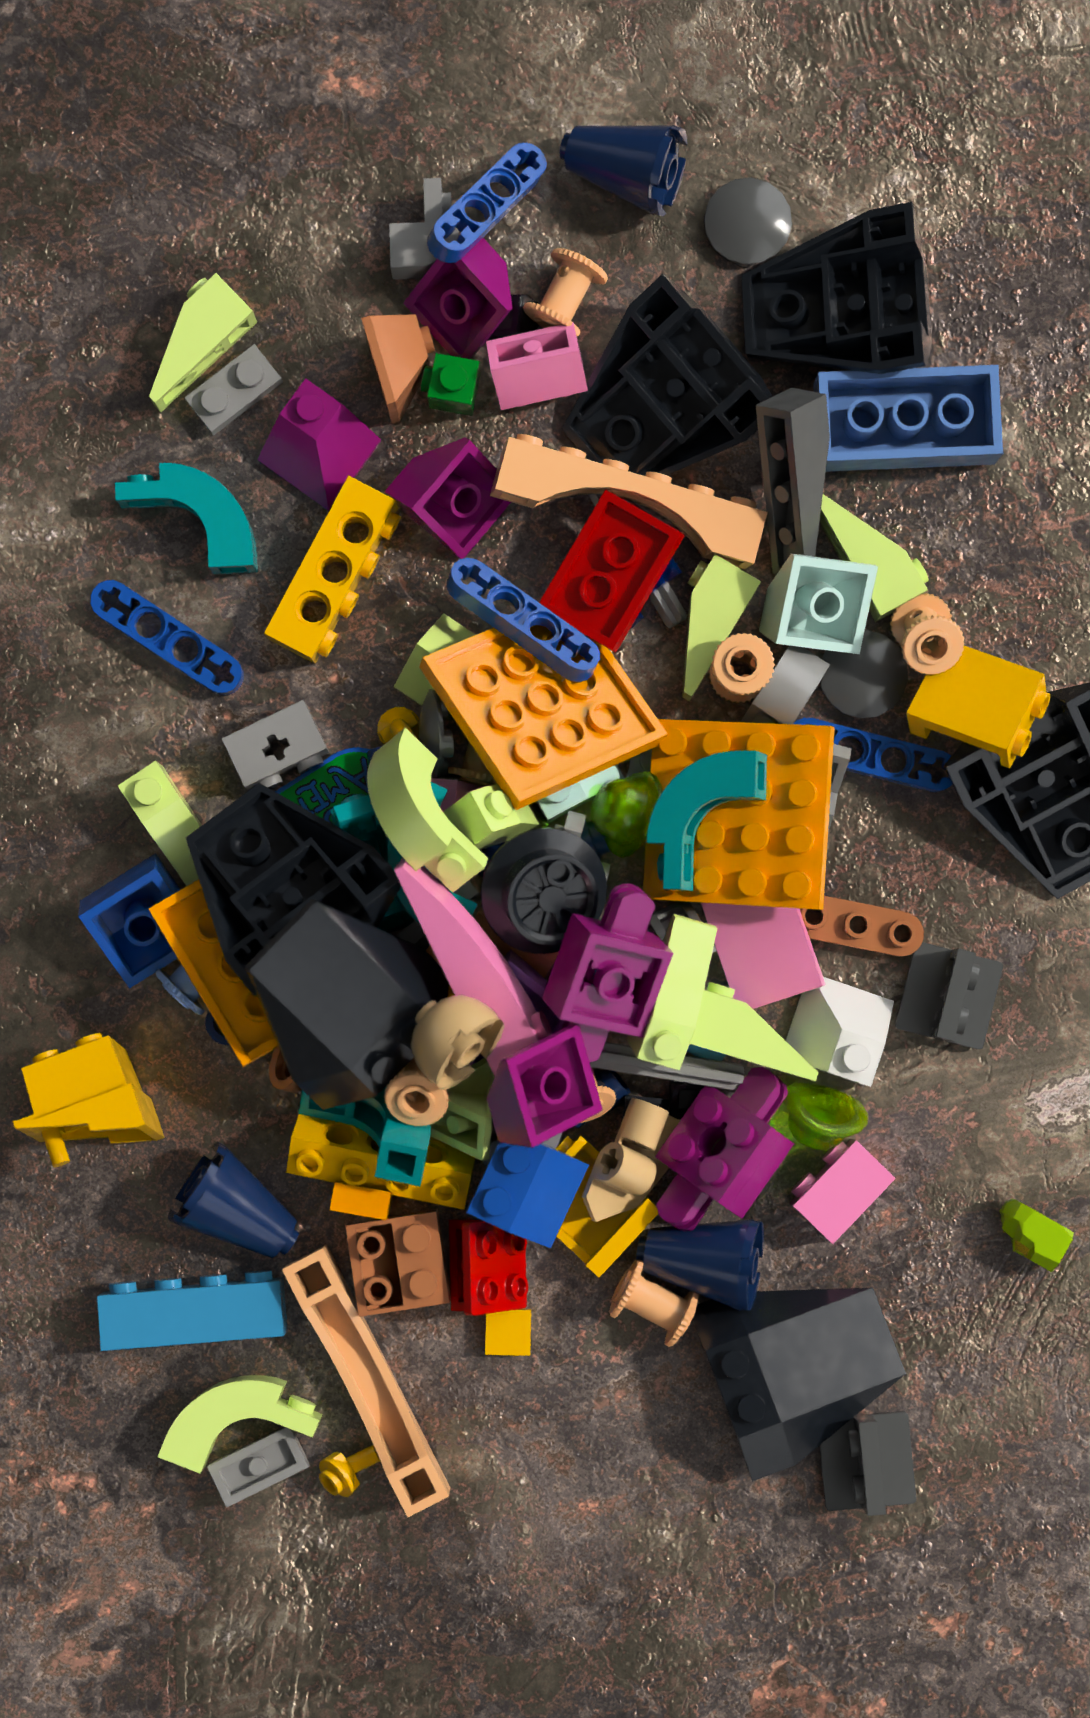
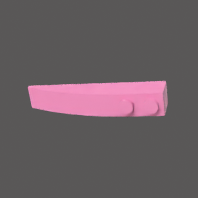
(472, 961)

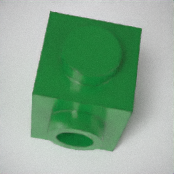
(452, 384)

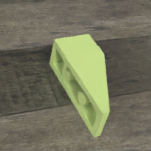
(205, 329)
(855, 541)
(714, 609)
(164, 815)
(490, 819)
(680, 995)
(738, 1031)

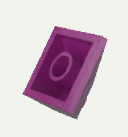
(463, 300)
(317, 444)
(450, 494)
(543, 1089)

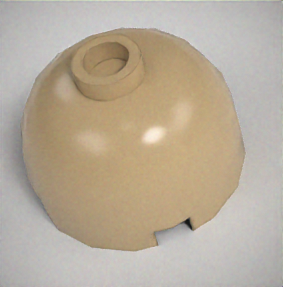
(452, 1036)

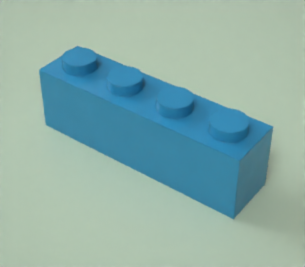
(193, 1312)

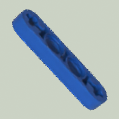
(485, 200)
(527, 614)
(168, 636)
(872, 749)

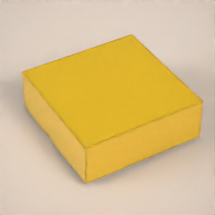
(508, 1333)

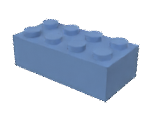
(913, 417)

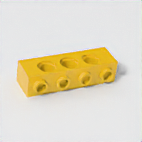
(353, 505)
(350, 1156)

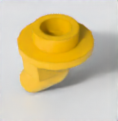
(396, 720)
(339, 1472)

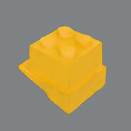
(86, 1096)

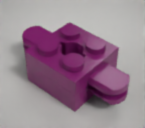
(627, 976)
(739, 1161)

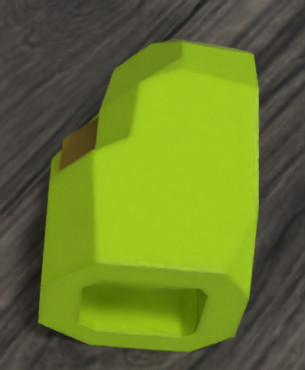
(1035, 1234)

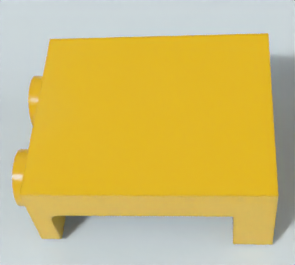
(981, 704)
(601, 1241)

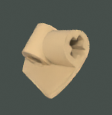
(628, 1166)

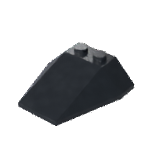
(845, 298)
(666, 388)
(1044, 799)
(269, 860)
(343, 1001)
(796, 1368)

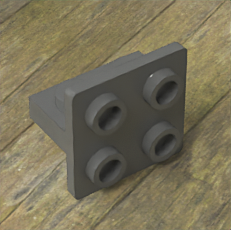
(949, 995)
(869, 1464)

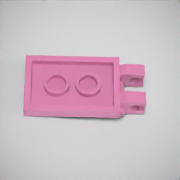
(764, 952)

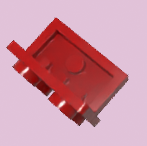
(486, 1268)

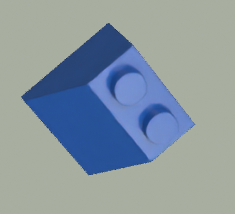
(122, 923)
(528, 1190)

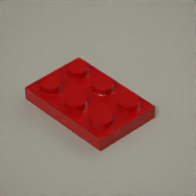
(611, 570)

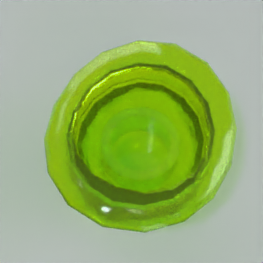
(624, 811)
(822, 1115)

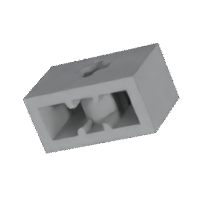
(290, 725)

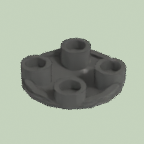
(748, 221)
(868, 681)
(432, 732)

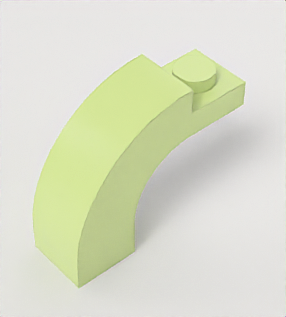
(411, 816)
(231, 1400)

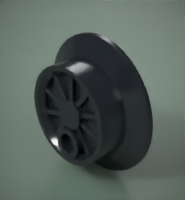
(537, 886)

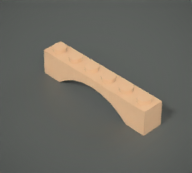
(538, 474)
(368, 1379)

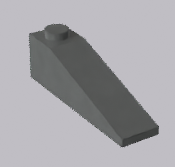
(794, 461)

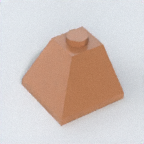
(399, 357)

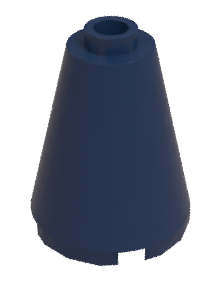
(629, 161)
(234, 1206)
(710, 1260)

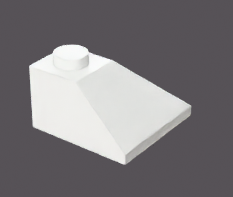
(841, 1030)

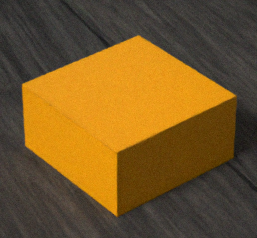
(361, 1201)

